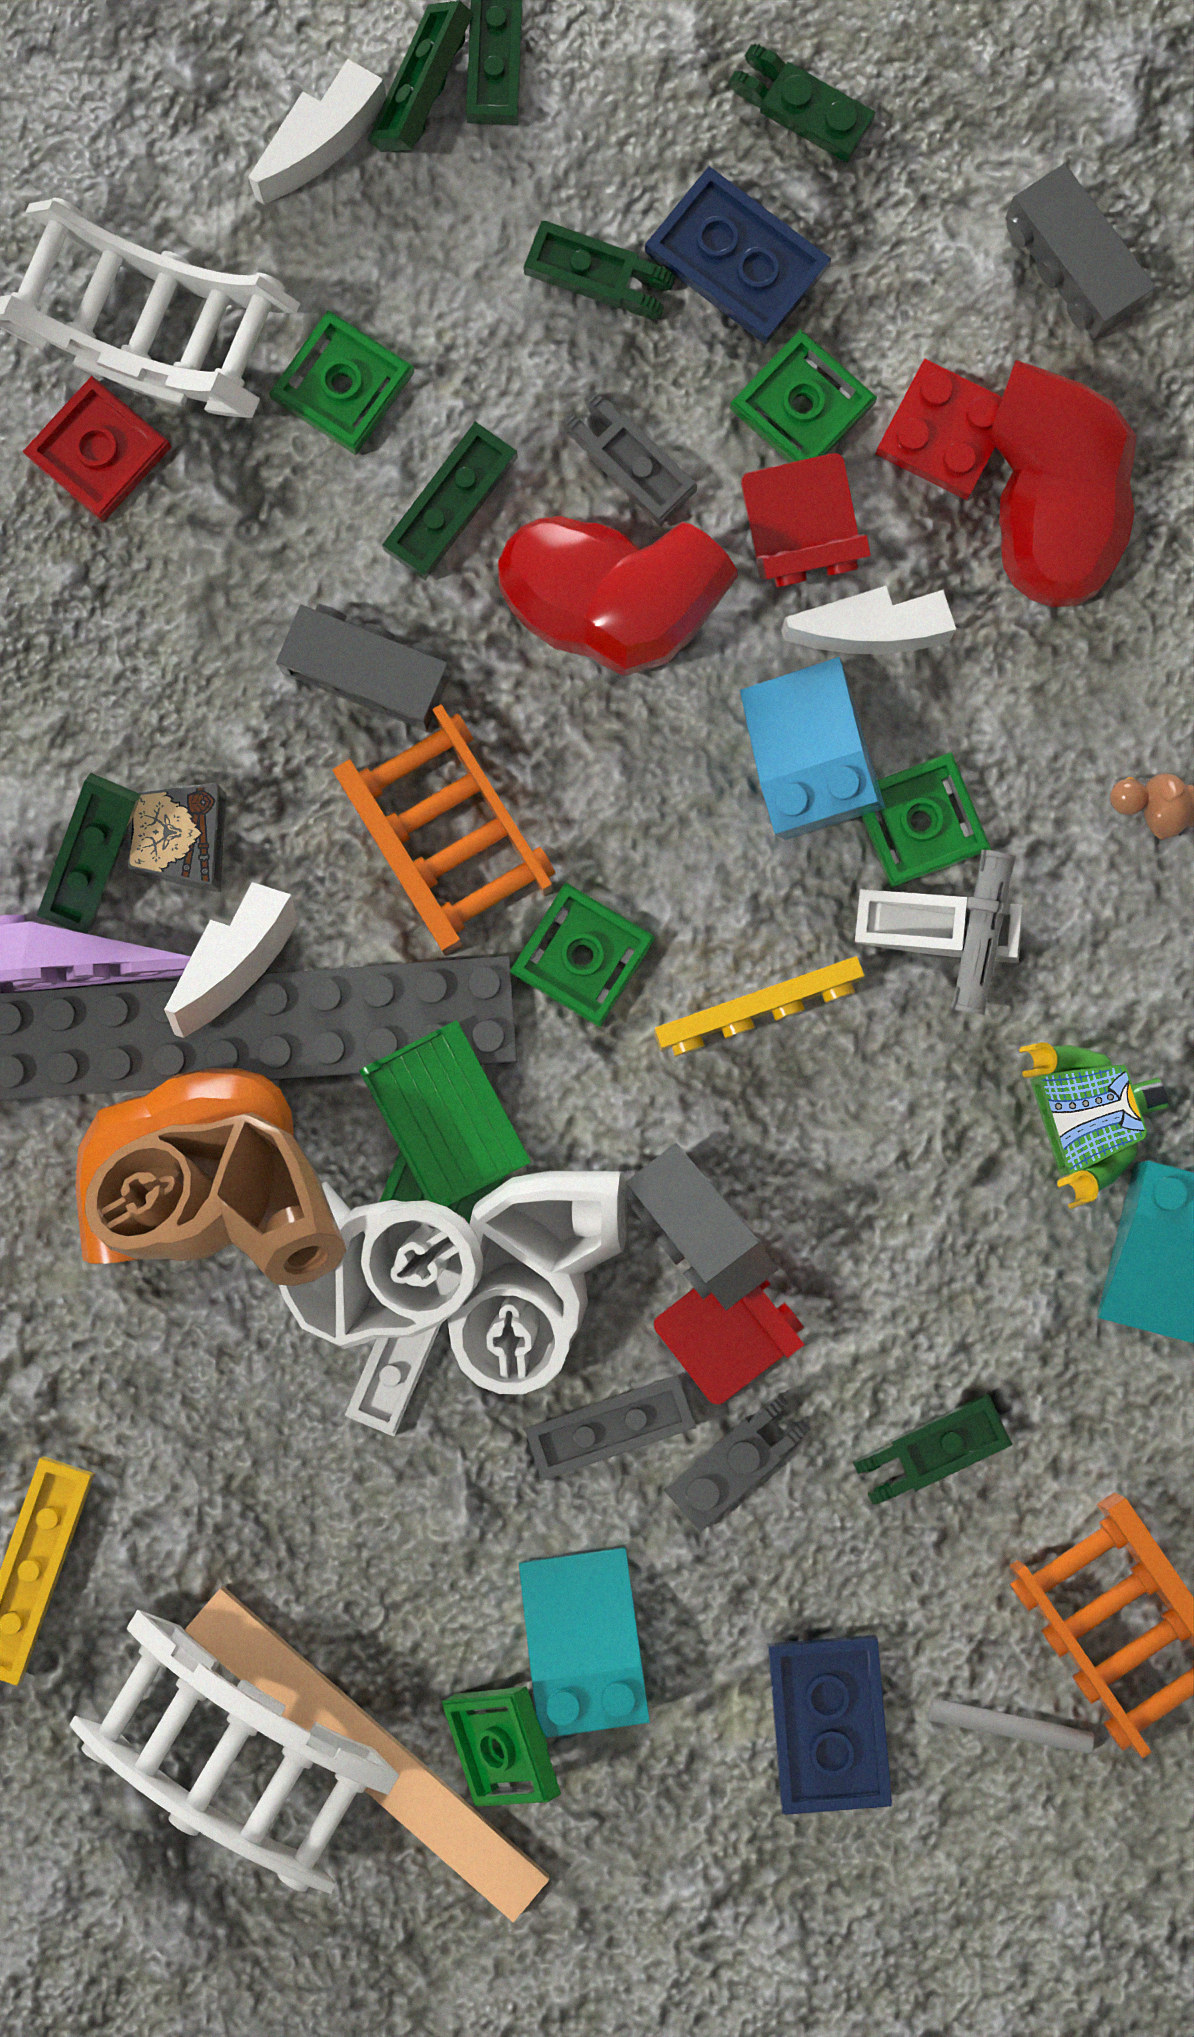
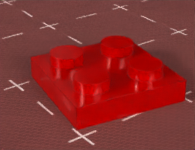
(942, 429)

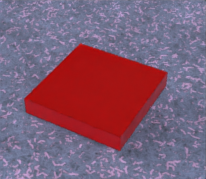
(97, 449)

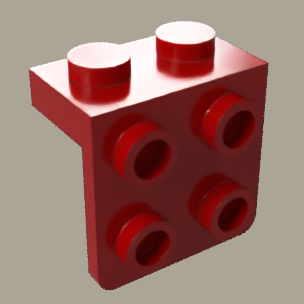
(802, 519)
(728, 1346)

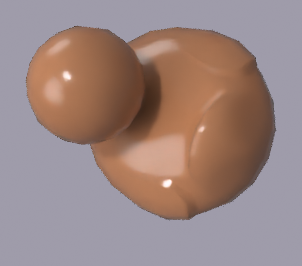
(1164, 800)

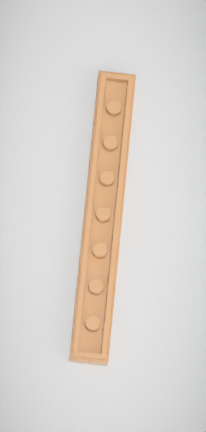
(418, 1797)

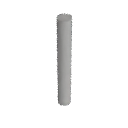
(1011, 1726)

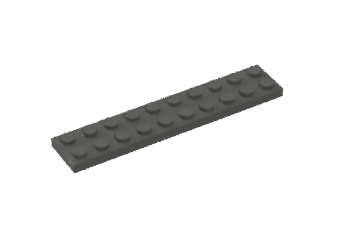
(278, 1028)

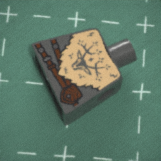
(179, 836)

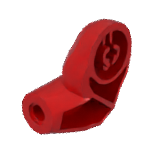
(1069, 488)
(607, 598)

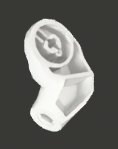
(399, 1274)
(532, 1288)

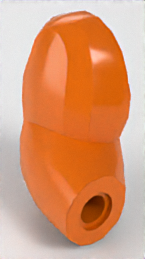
(183, 1099)

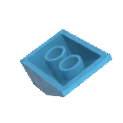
(810, 750)

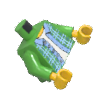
(1090, 1114)

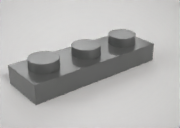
(610, 1428)

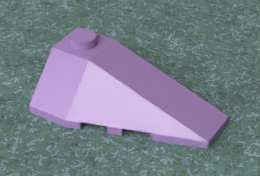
(57, 958)

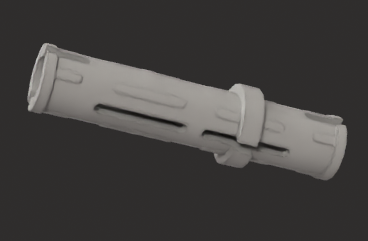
(983, 931)

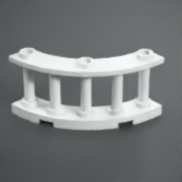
(132, 364)
(249, 1712)

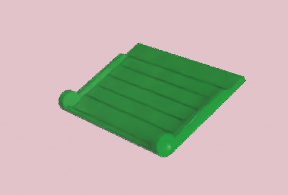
(445, 1115)

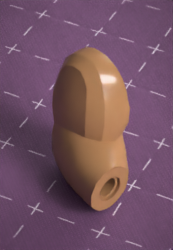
(213, 1187)

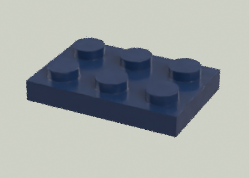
(737, 255)
(829, 1724)

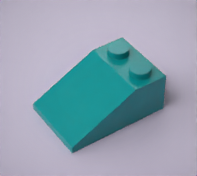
(1153, 1254)
(583, 1642)

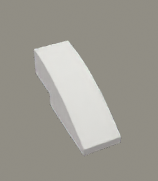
(318, 133)
(872, 624)
(928, 924)
(231, 958)

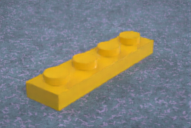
(780, 999)
(36, 1559)

